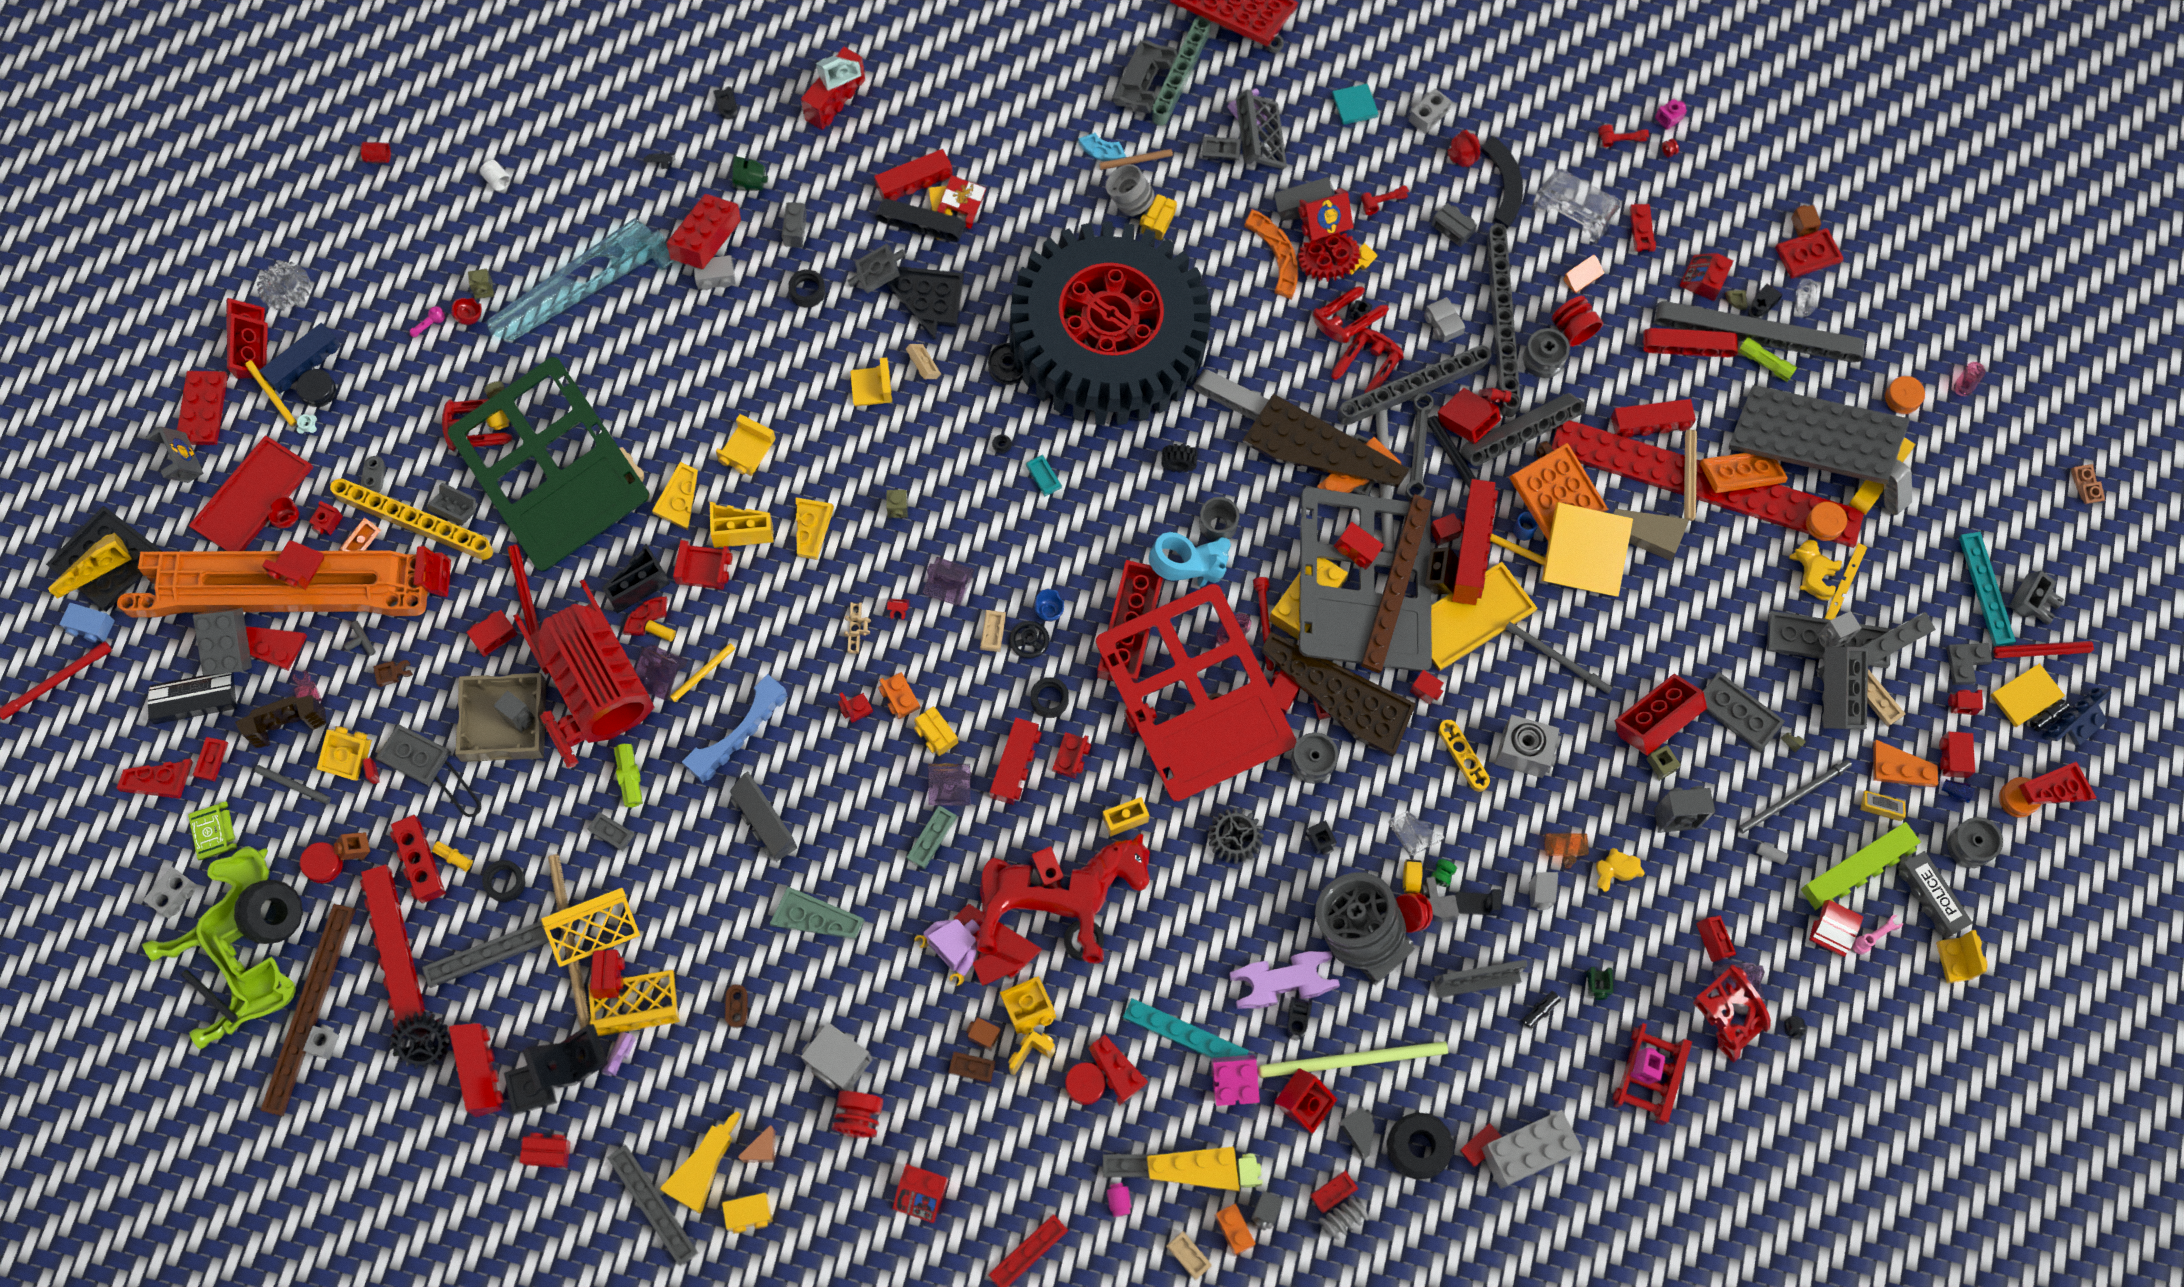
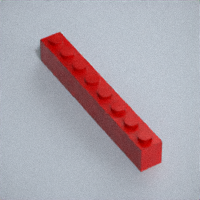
(392, 943)

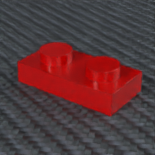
(210, 759)

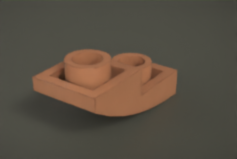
(2087, 485)

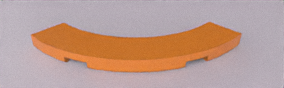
(1281, 248)

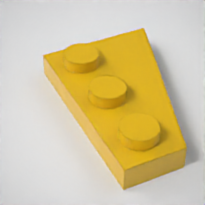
(678, 496)
(812, 526)

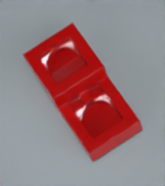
(1472, 1150)

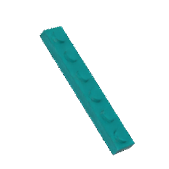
(1987, 589)
(1180, 1031)

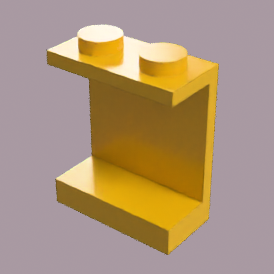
(746, 446)

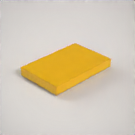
(2027, 695)

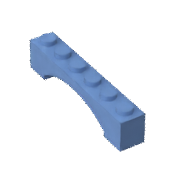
(705, 761)

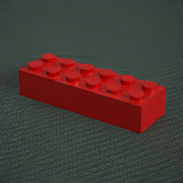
(1475, 542)
(1136, 596)

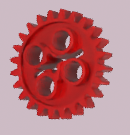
(1318, 262)

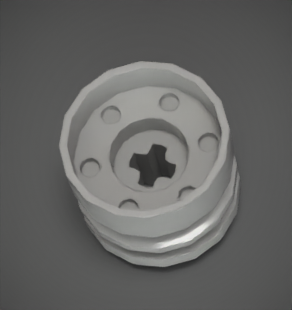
(1130, 190)

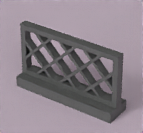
(1250, 129)
(1479, 979)

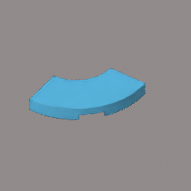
(1101, 149)

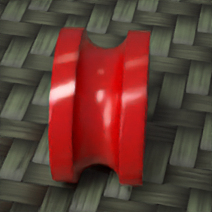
(1670, 148)

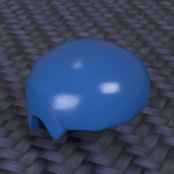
(1049, 605)

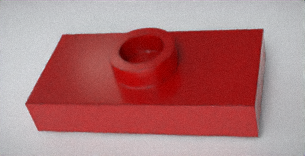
(1333, 1192)

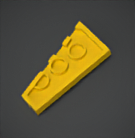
(1204, 1168)

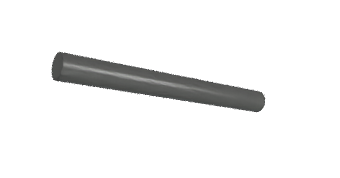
(292, 784)

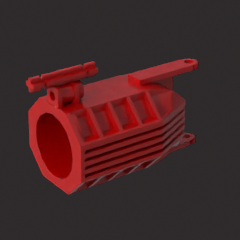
(590, 675)

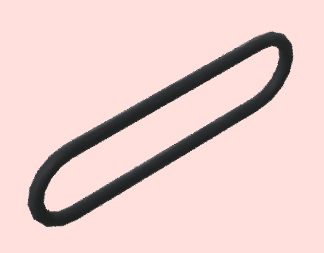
(466, 786)

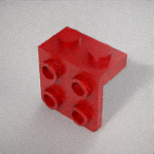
(295, 565)

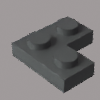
(1962, 659)

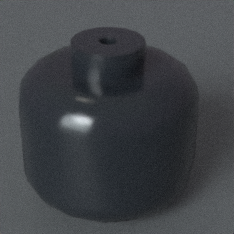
(1795, 1027)

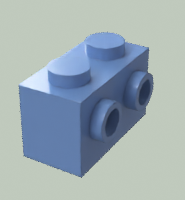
(86, 622)

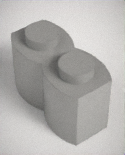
(1444, 319)

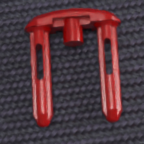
(1333, 326)
(1380, 343)
(448, 420)

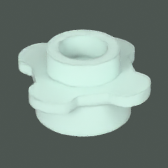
(304, 419)

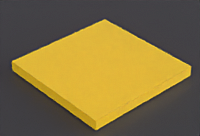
(1587, 549)

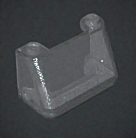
(1578, 201)

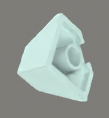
(837, 71)

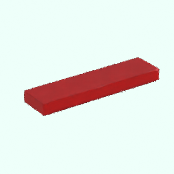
(1028, 1252)

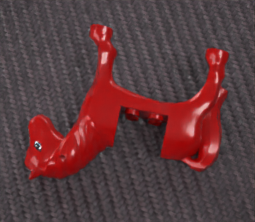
(1009, 888)

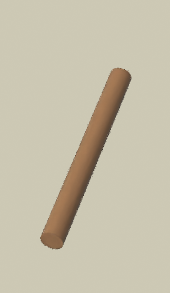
(1135, 159)

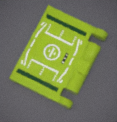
(212, 831)

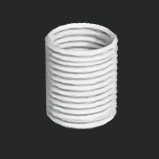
(495, 175)

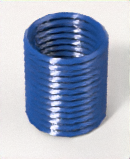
(1519, 531)

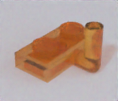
(1567, 846)

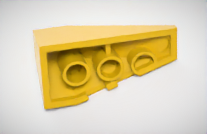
(96, 561)

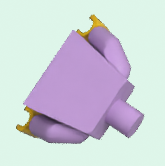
(953, 944)

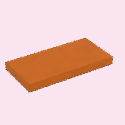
(1742, 472)

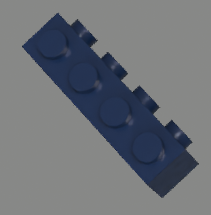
(300, 357)

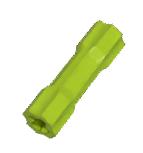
(1754, 351)

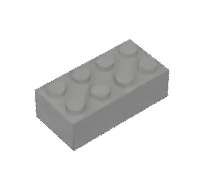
(1531, 1149)

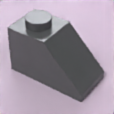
(1359, 1130)

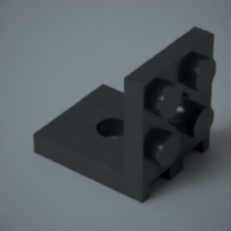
(566, 1060)

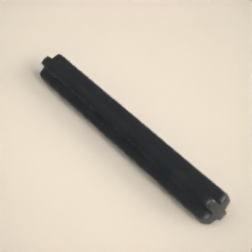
(1451, 450)

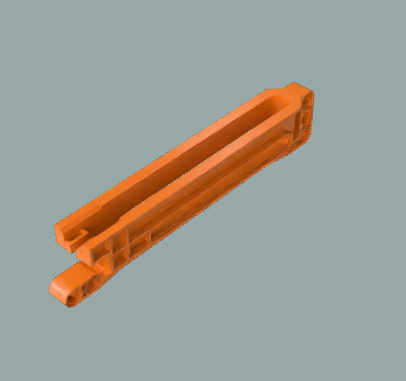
(237, 580)

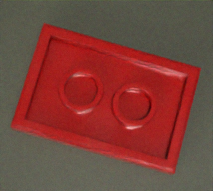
(1809, 253)

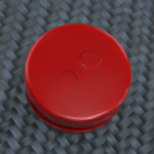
(320, 863)
(1415, 910)
(1085, 1083)

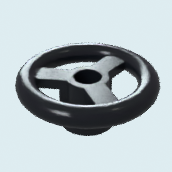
(1023, 641)

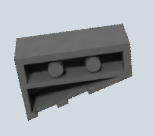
(1288, 199)

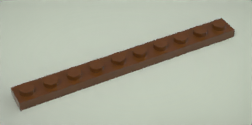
(1396, 584)
(308, 1010)

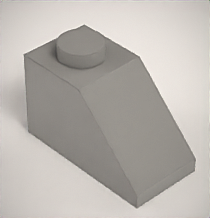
(1543, 890)

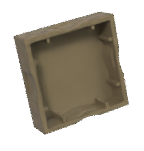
(481, 729)

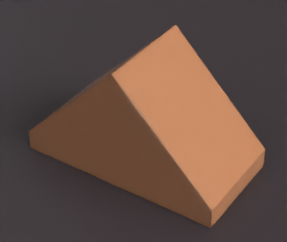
(761, 1149)

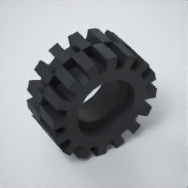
(1179, 458)

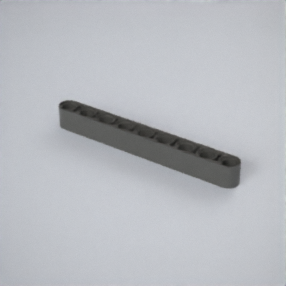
(1408, 391)

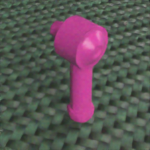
(435, 315)

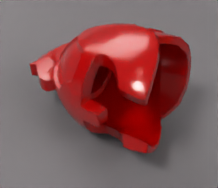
(1464, 149)

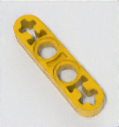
(1460, 757)

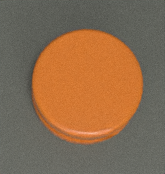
(1905, 395)
(1826, 521)
(2013, 800)

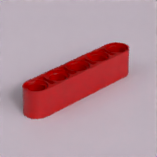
(1690, 342)

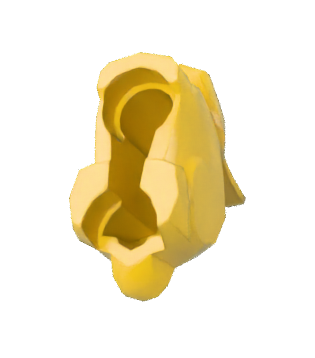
(1618, 866)

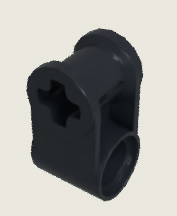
(1764, 301)
(1299, 1014)

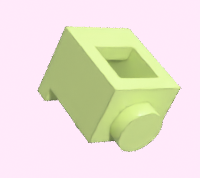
(1249, 1171)

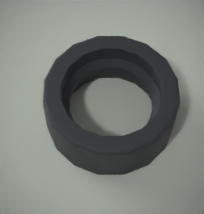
(806, 275)
(1049, 712)
(490, 873)
(1068, 939)

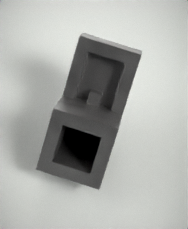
(1443, 907)

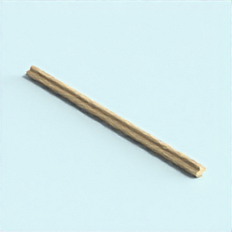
(574, 966)

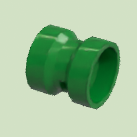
(1444, 872)

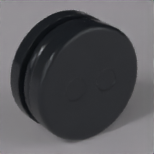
(316, 388)

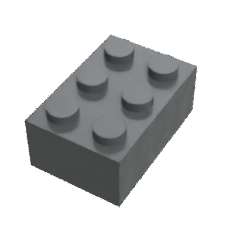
(222, 641)
(1684, 809)

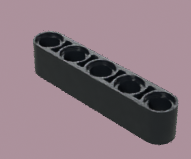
(920, 220)

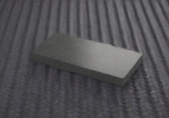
(1741, 712)

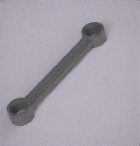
(1419, 444)

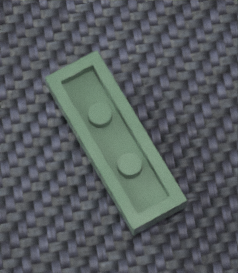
(931, 837)

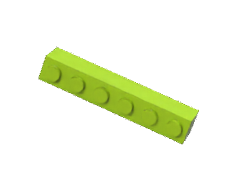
(1861, 865)

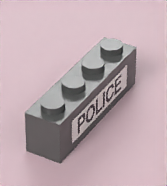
(1934, 895)

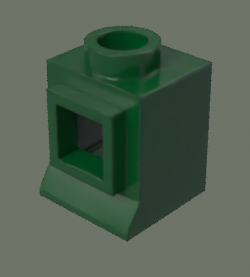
(1605, 976)

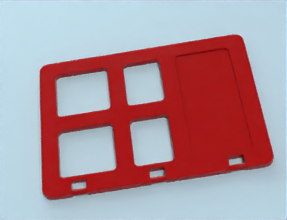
(1218, 734)

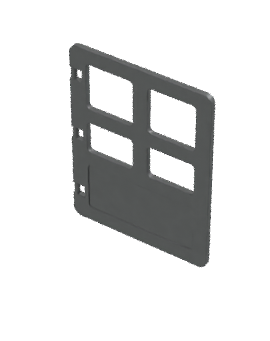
(1345, 617)

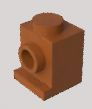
(356, 842)

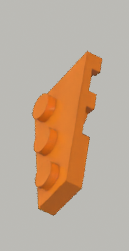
(1901, 767)

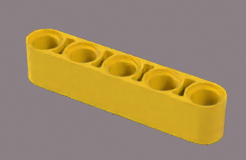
(1870, 490)

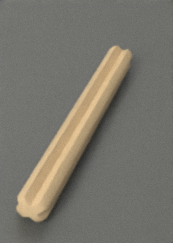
(1690, 475)

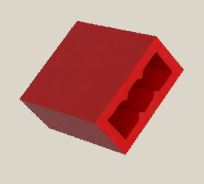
(1469, 415)

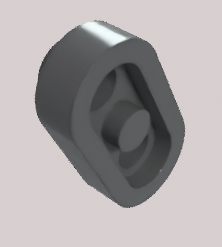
(373, 474)

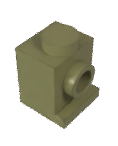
(481, 283)
(1670, 762)

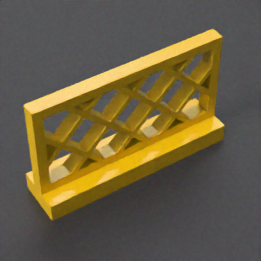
(585, 909)
(638, 1019)

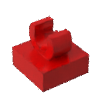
(900, 605)

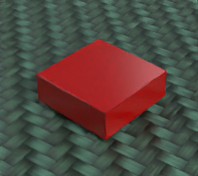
(371, 770)

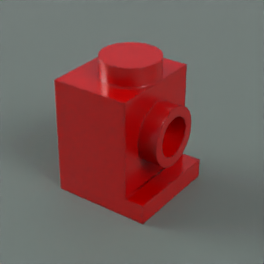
(325, 519)
(1966, 702)
(1132, 727)

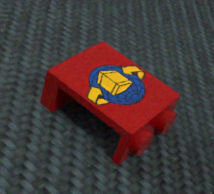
(1326, 215)

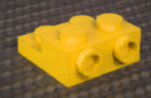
(343, 752)
(1028, 1005)

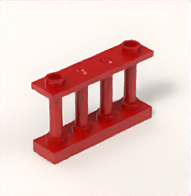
(1667, 1090)

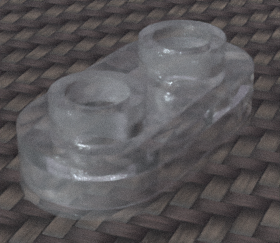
(1806, 299)

